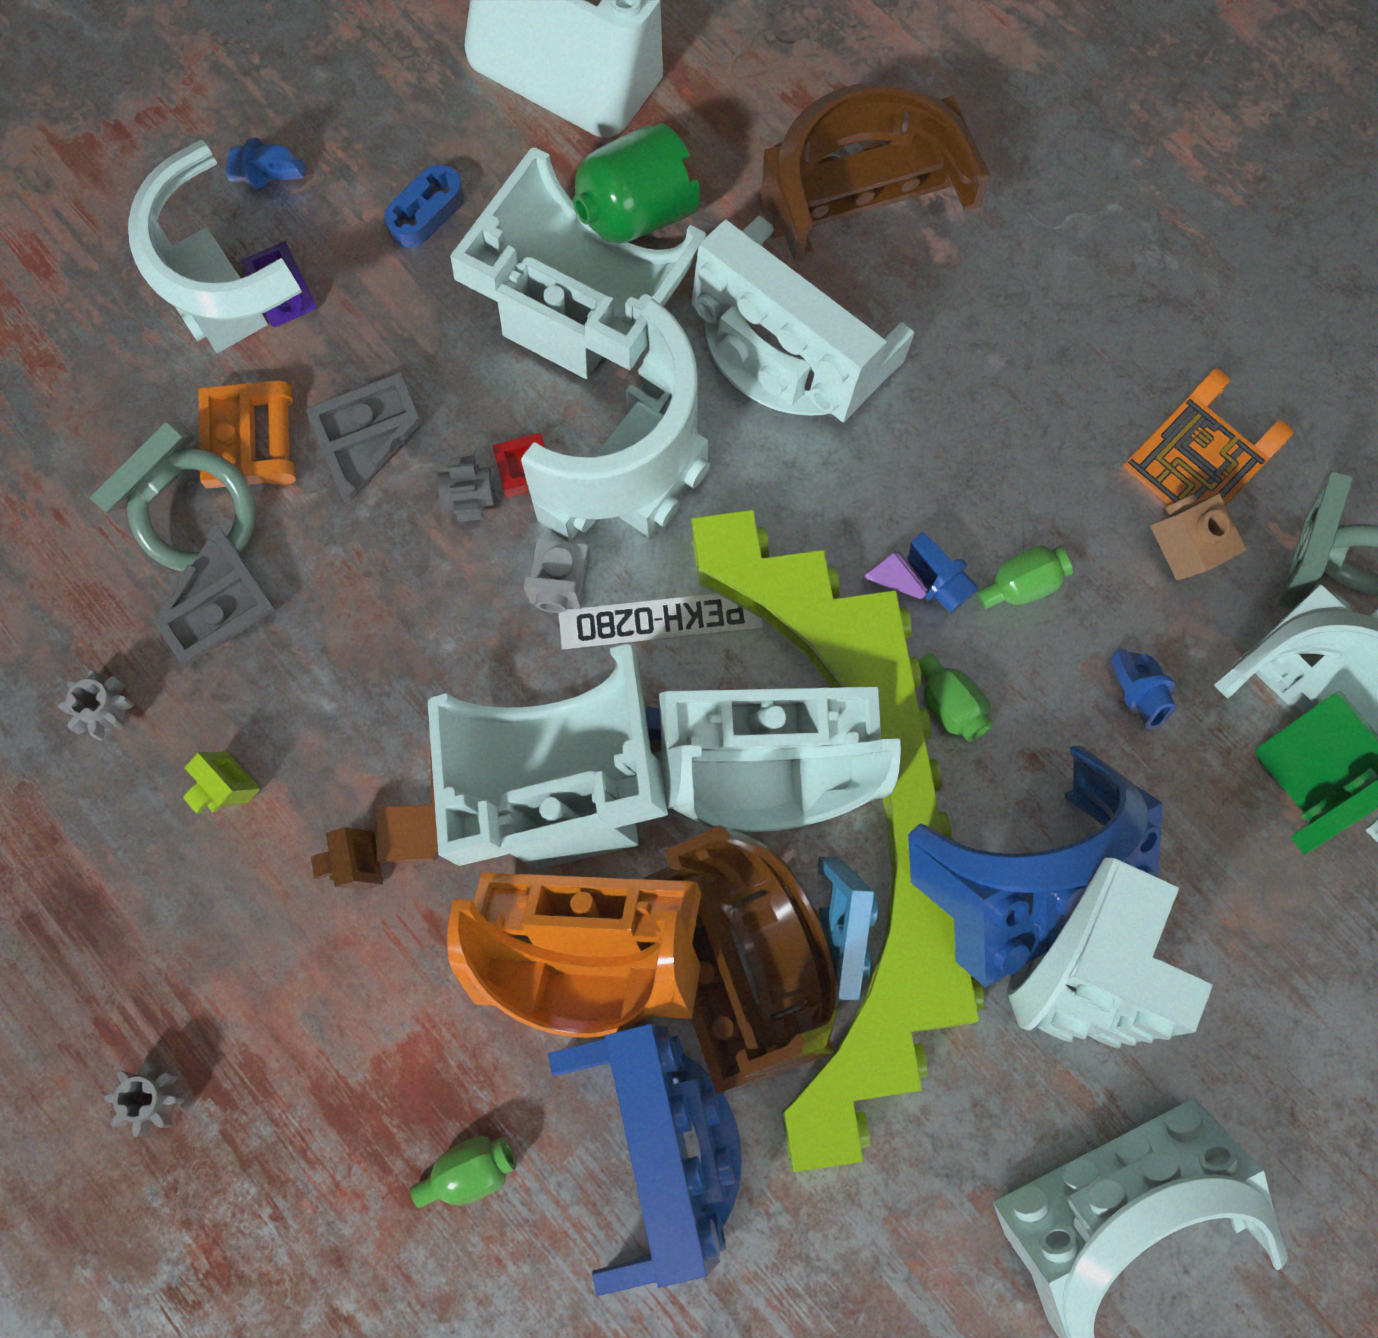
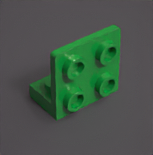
(1326, 768)

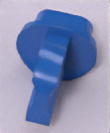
(260, 163)
(947, 578)
(1145, 687)

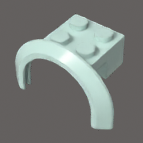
(196, 271)

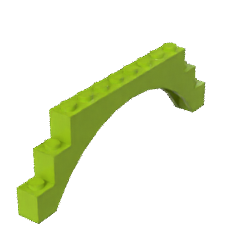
(916, 973)

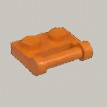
(229, 430)

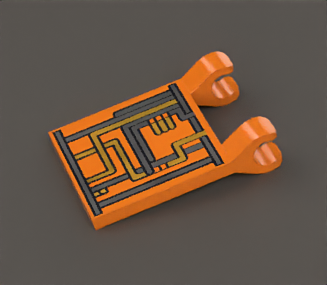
(1201, 451)

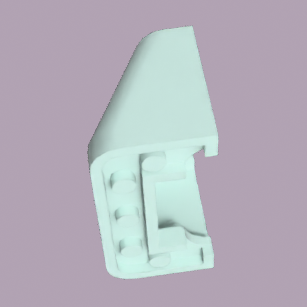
(571, 55)

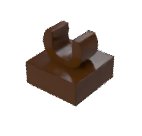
(350, 859)

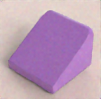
(899, 575)

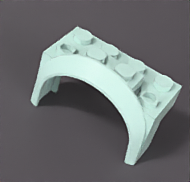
(746, 281)
(1103, 970)
(1121, 1198)

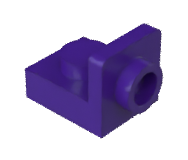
(297, 305)

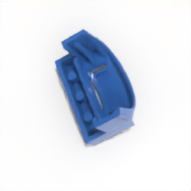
(1018, 903)
(669, 1184)

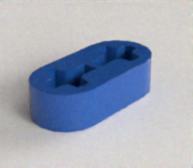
(420, 203)

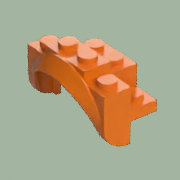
(588, 954)

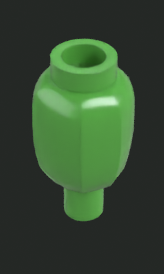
(1027, 577)
(955, 700)
(466, 1172)

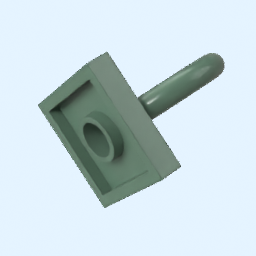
(153, 471)
(1325, 545)

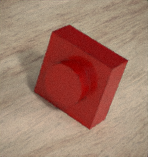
(508, 459)

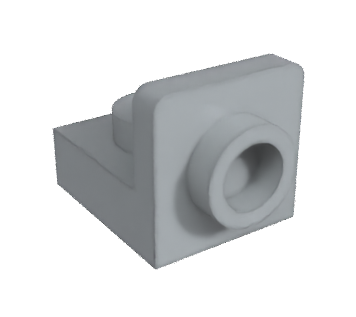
(557, 575)

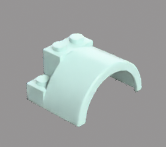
(558, 279)
(646, 457)
(545, 777)

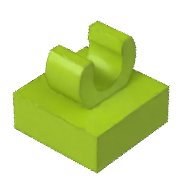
(219, 782)

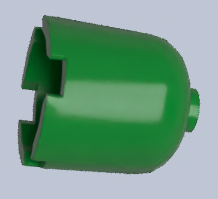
(635, 185)

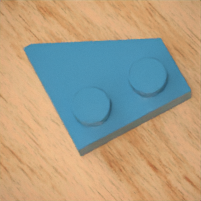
(847, 924)

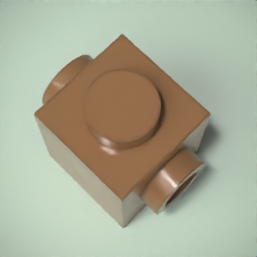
(1197, 535)

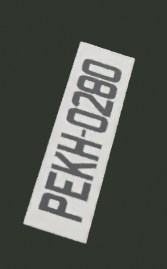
(653, 620)

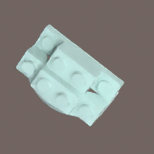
(755, 759)

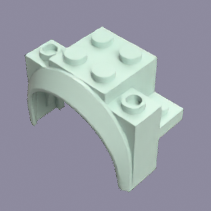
(1346, 662)

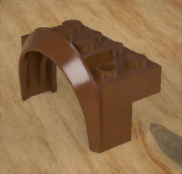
(925, 159)
(784, 951)

